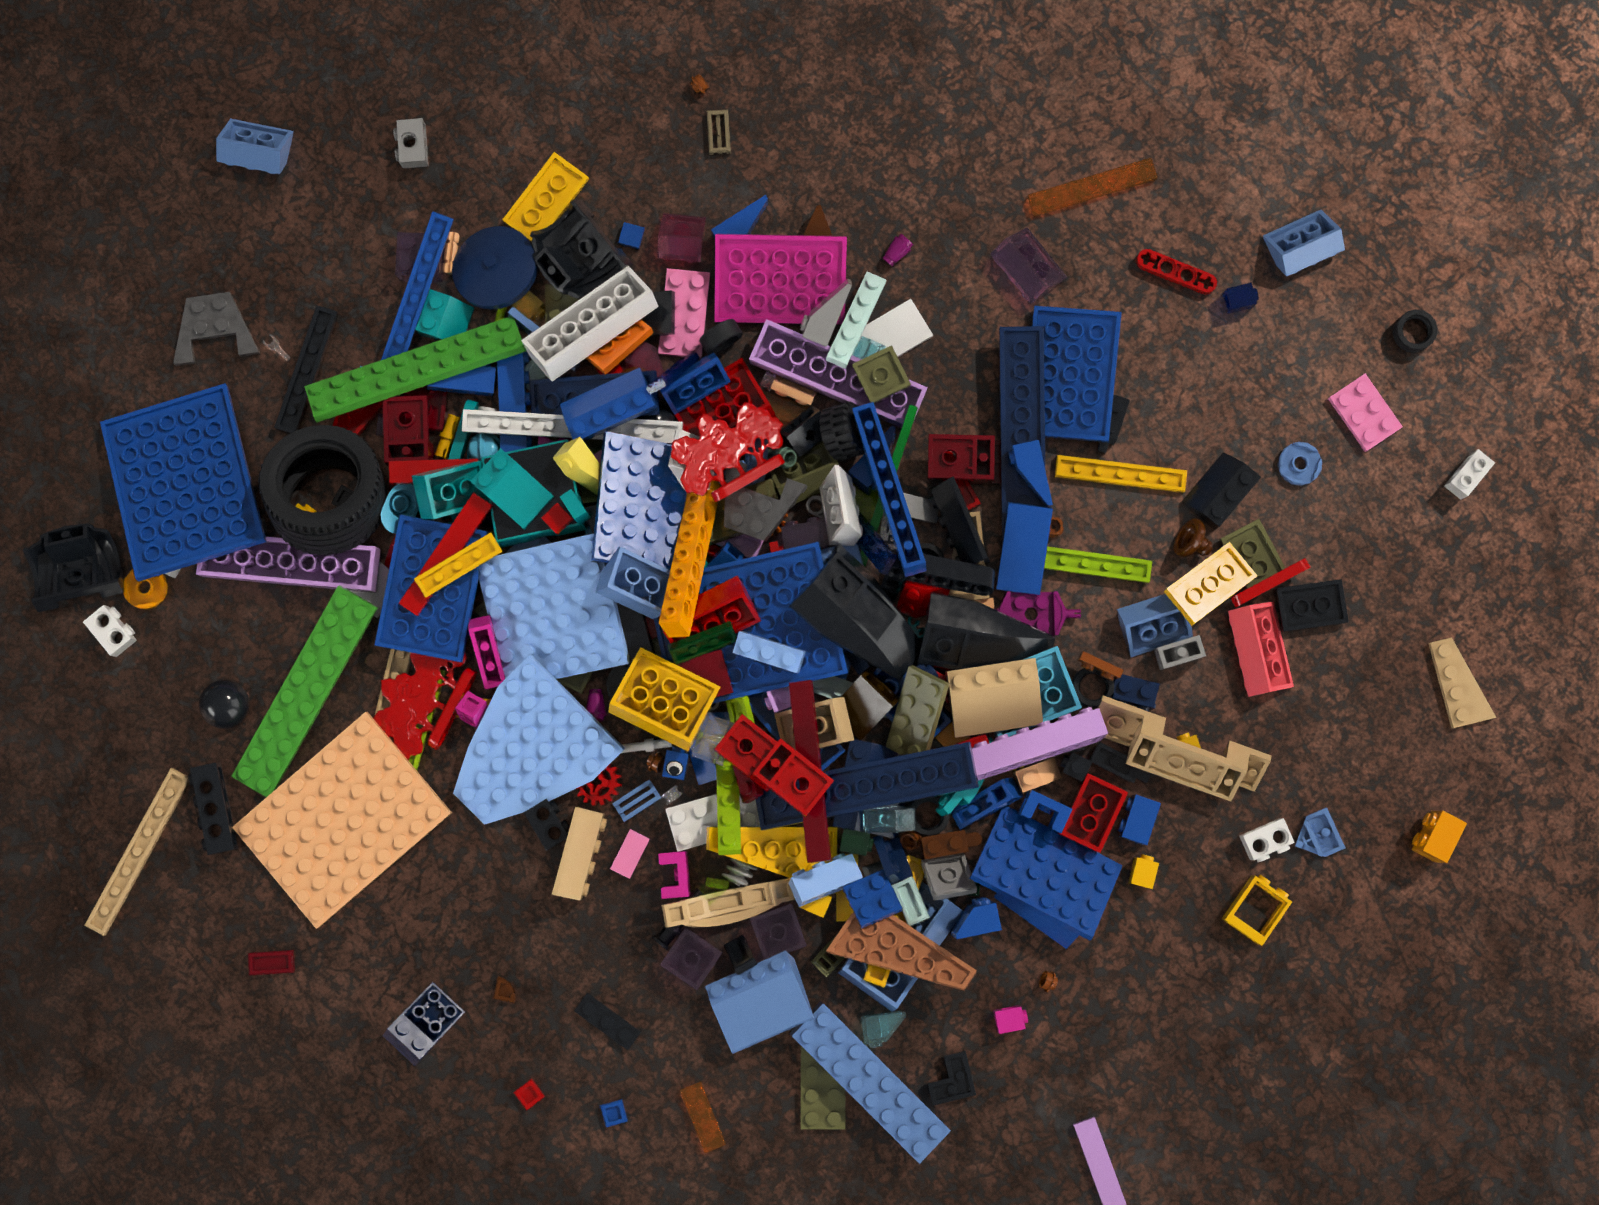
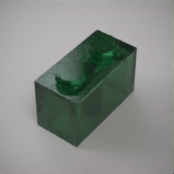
(855, 842)

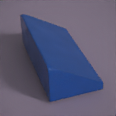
(704, 770)

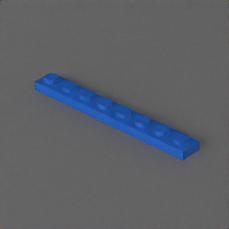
(418, 285)

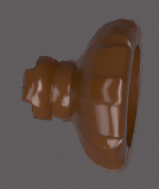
(1192, 539)

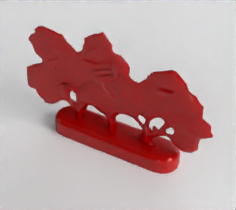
(722, 448)
(415, 698)

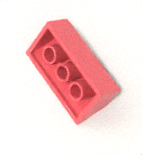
(1260, 648)

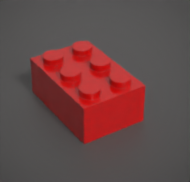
(1093, 812)

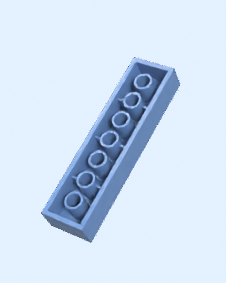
(870, 1082)

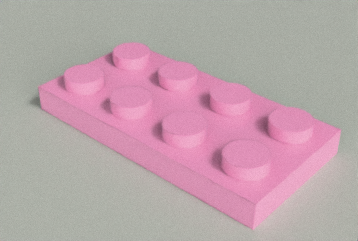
(691, 301)

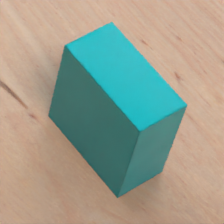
(575, 507)

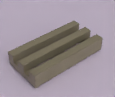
(720, 149)

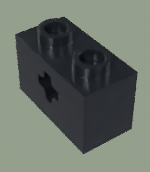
(803, 431)

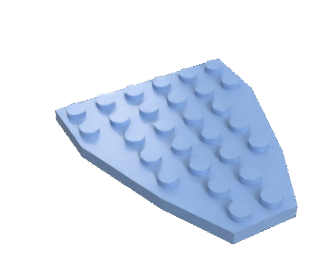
(531, 746)

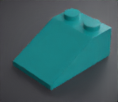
(512, 488)
(446, 489)

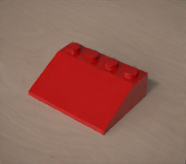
(727, 400)

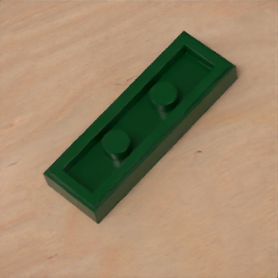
(702, 642)

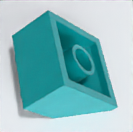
(443, 316)

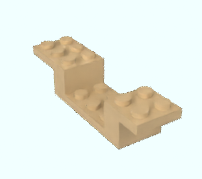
(1178, 760)

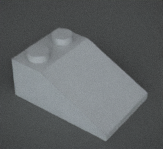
(823, 317)

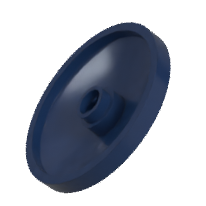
(494, 267)

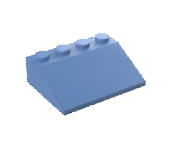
(760, 1002)

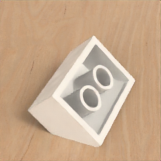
(840, 508)

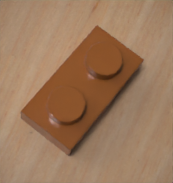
(1091, 662)

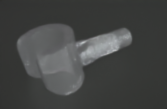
(275, 346)

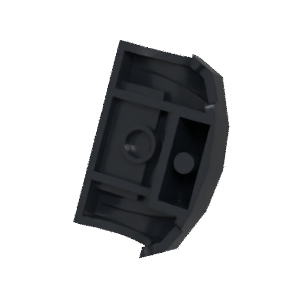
(576, 252)
(73, 564)

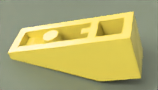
(579, 464)

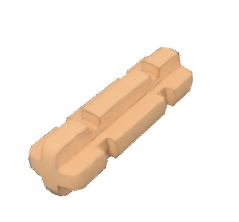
(450, 252)

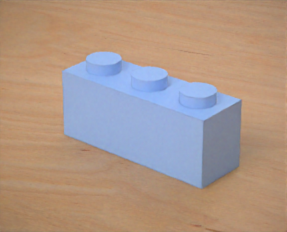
(769, 651)
(824, 879)

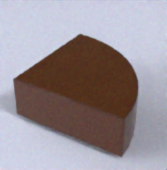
(504, 991)

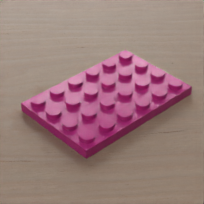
(776, 275)

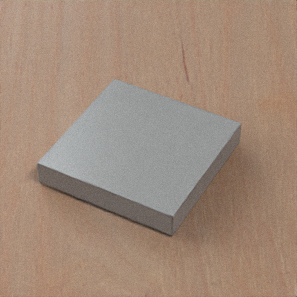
(948, 876)

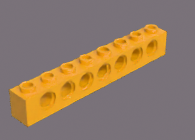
(688, 563)

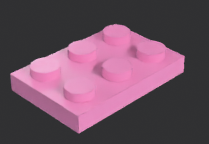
(1365, 412)

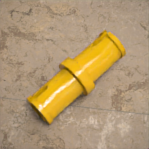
(447, 436)

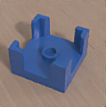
(1047, 805)

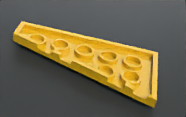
(775, 849)

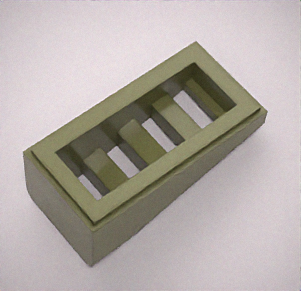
(815, 961)

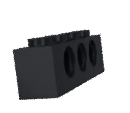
(223, 817)

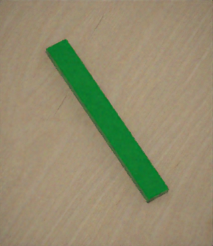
(897, 455)

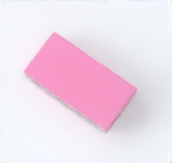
(629, 853)

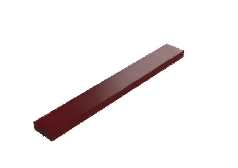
(808, 745)

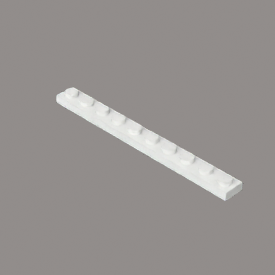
(554, 425)

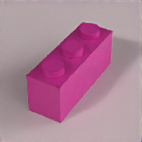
(486, 651)

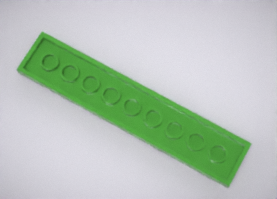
(414, 369)
(304, 691)

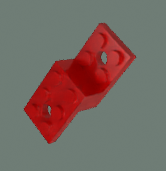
(774, 765)

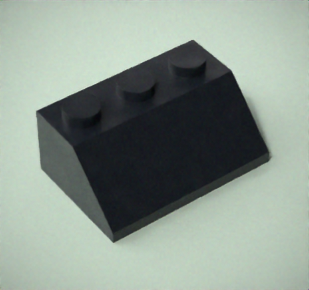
(1221, 490)

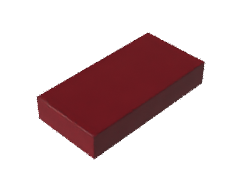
(271, 962)

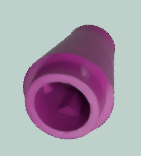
(898, 249)
(595, 704)

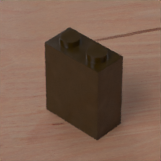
(868, 703)

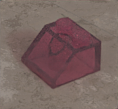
(681, 237)

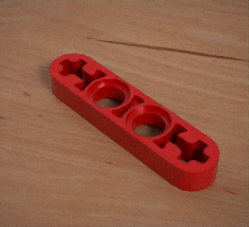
(1177, 268)
(1270, 582)

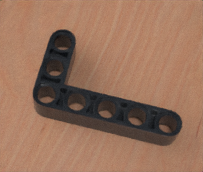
(941, 573)

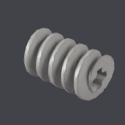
(739, 872)

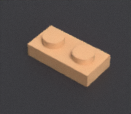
(788, 388)

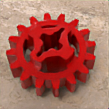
(596, 790)

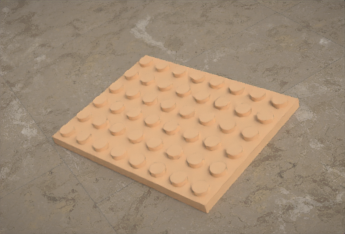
(342, 820)

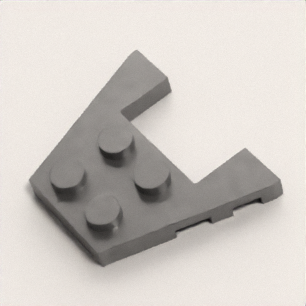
(212, 318)
(757, 513)

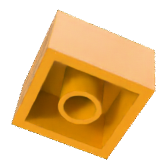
(1438, 836)

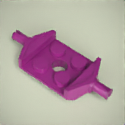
(1048, 608)

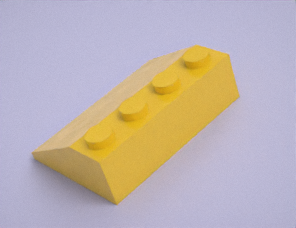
(663, 699)

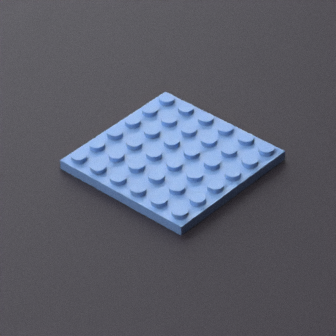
(549, 608)

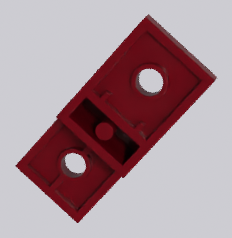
(410, 440)
(976, 458)

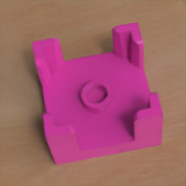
(681, 874)

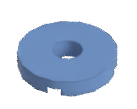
(1299, 476)

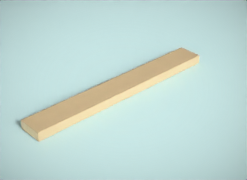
(137, 852)

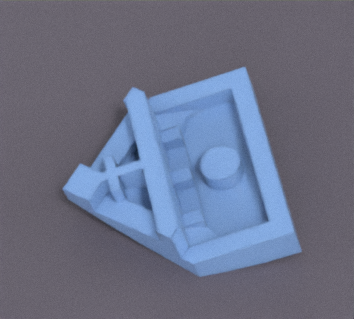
(1320, 834)

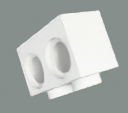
(1469, 474)
(107, 634)
(1265, 835)

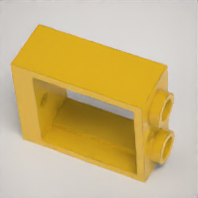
(1235, 922)

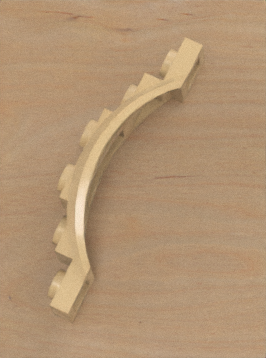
(727, 905)

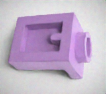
(778, 699)

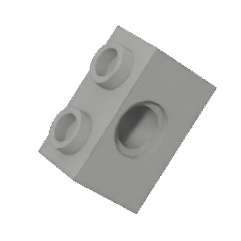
(411, 130)
(1179, 652)

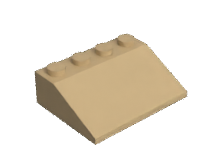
(994, 697)

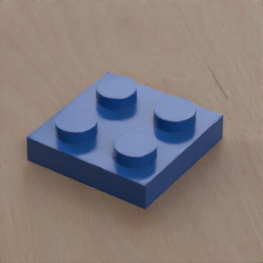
(872, 899)

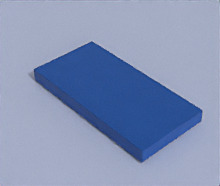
(1024, 548)

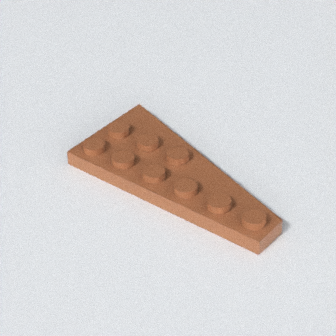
(901, 949)

